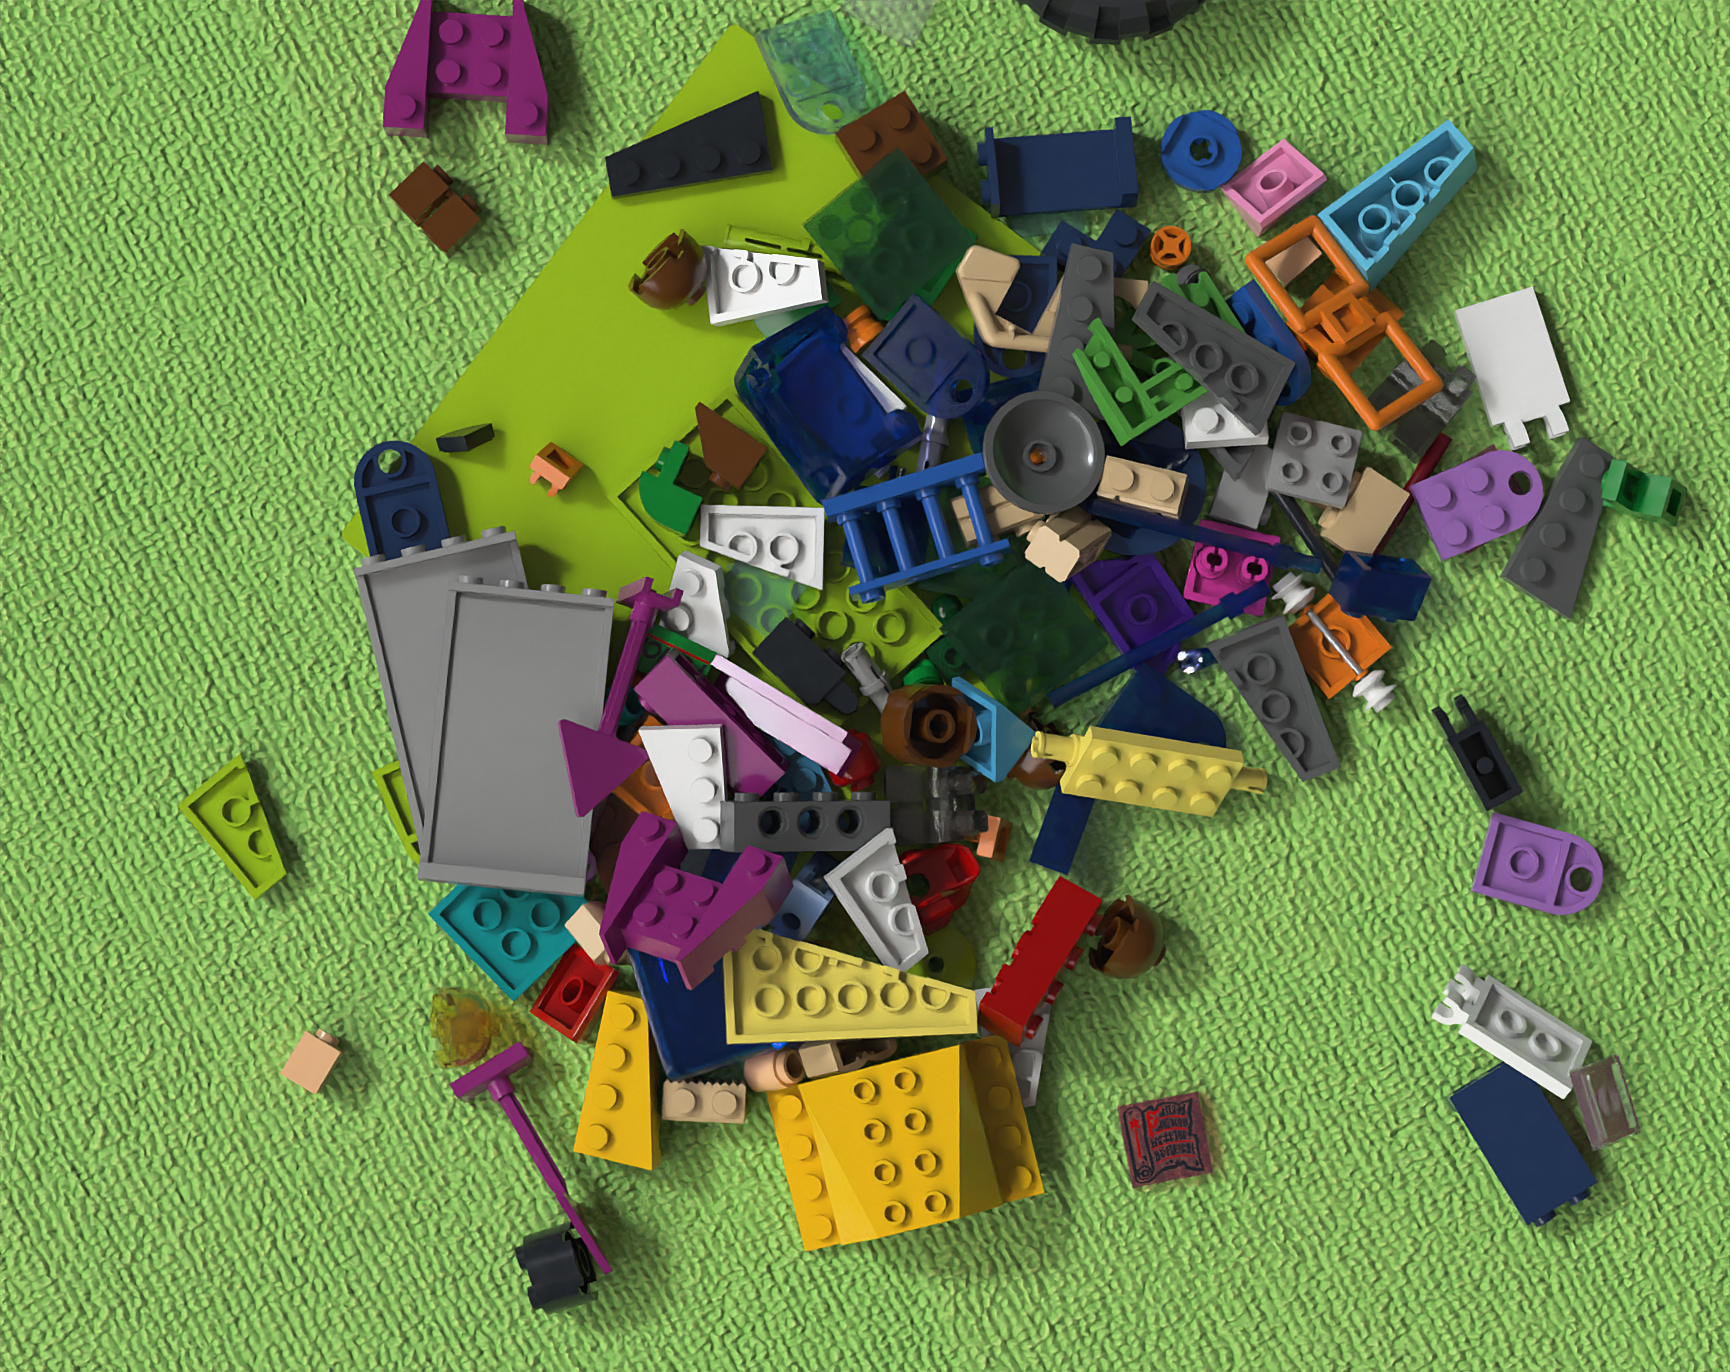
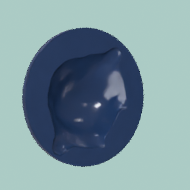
(1162, 448)

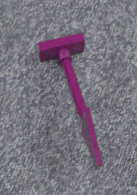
(598, 759)
(495, 1077)

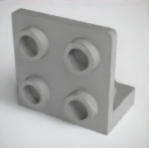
(1313, 460)

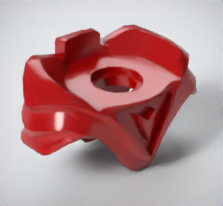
(950, 878)

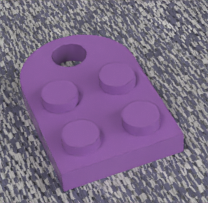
(1475, 502)
(1534, 866)

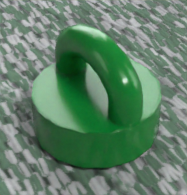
(923, 672)

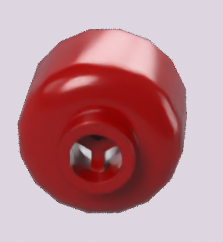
(863, 765)

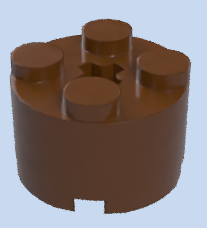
(928, 725)

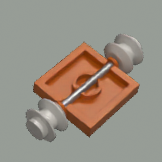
(1335, 645)

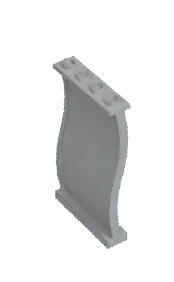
(406, 623)
(498, 766)

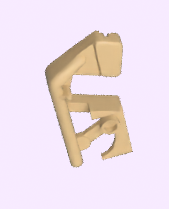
(985, 281)

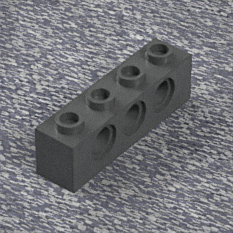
(742, 819)

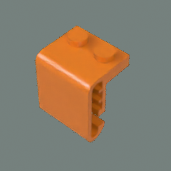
(1318, 339)

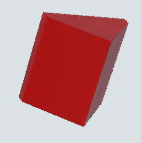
(576, 994)

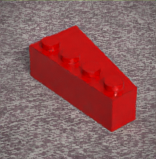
(1039, 963)

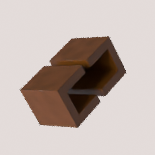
(426, 191)

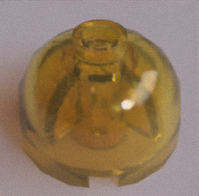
(463, 1026)

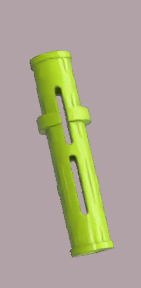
(737, 238)

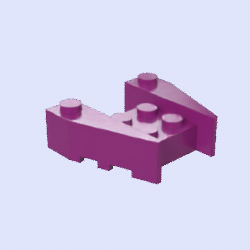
(468, 60)
(683, 914)

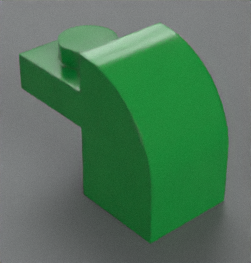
(1642, 494)
(663, 500)

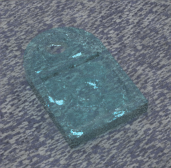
(813, 70)

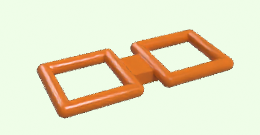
(1344, 322)

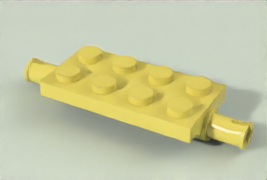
(1148, 769)

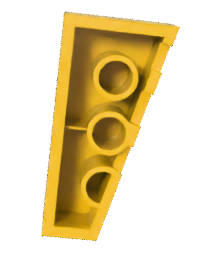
(621, 1094)

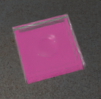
(1605, 1102)

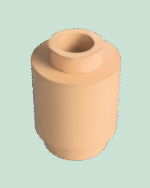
(774, 1070)

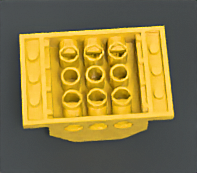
(905, 1143)

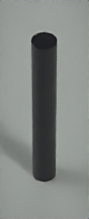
(1308, 533)

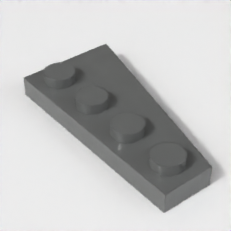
(1275, 686)

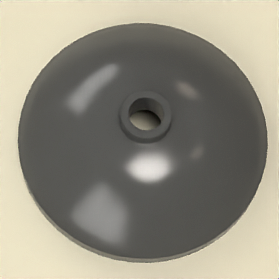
(1063, 438)

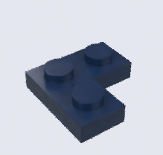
(1121, 236)

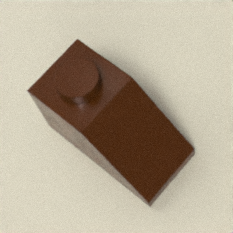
(727, 450)

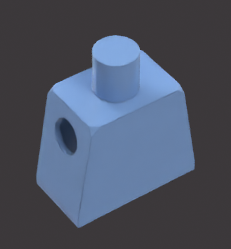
(807, 899)

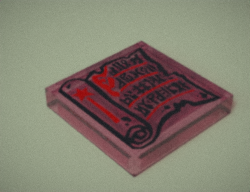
(1164, 1139)

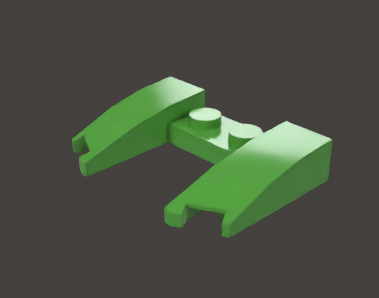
(1121, 398)

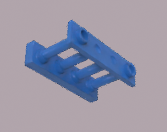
(926, 487)

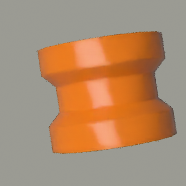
(1174, 242)
(862, 328)

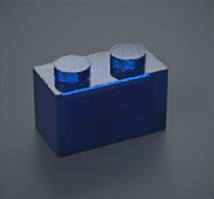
(1379, 586)
(1060, 831)

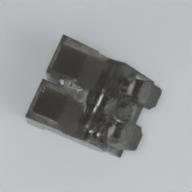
(1422, 425)
(948, 804)

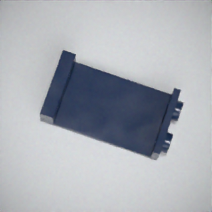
(1059, 171)
(1523, 1142)

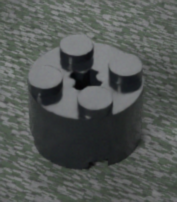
(557, 1269)

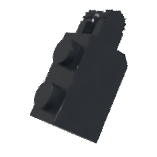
(806, 668)
(1477, 758)

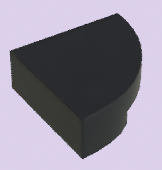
(465, 438)

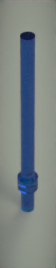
(1278, 555)
(1229, 607)

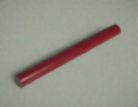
(1421, 472)

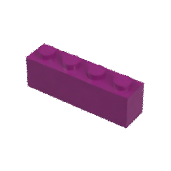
(688, 698)

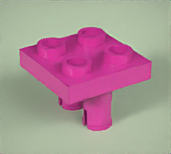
(1219, 571)

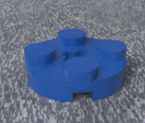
(1193, 129)

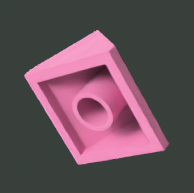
(1273, 186)

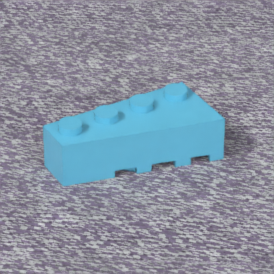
(1399, 201)

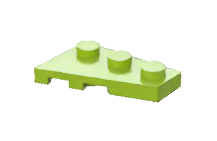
(236, 827)

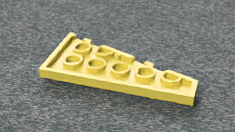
(811, 993)

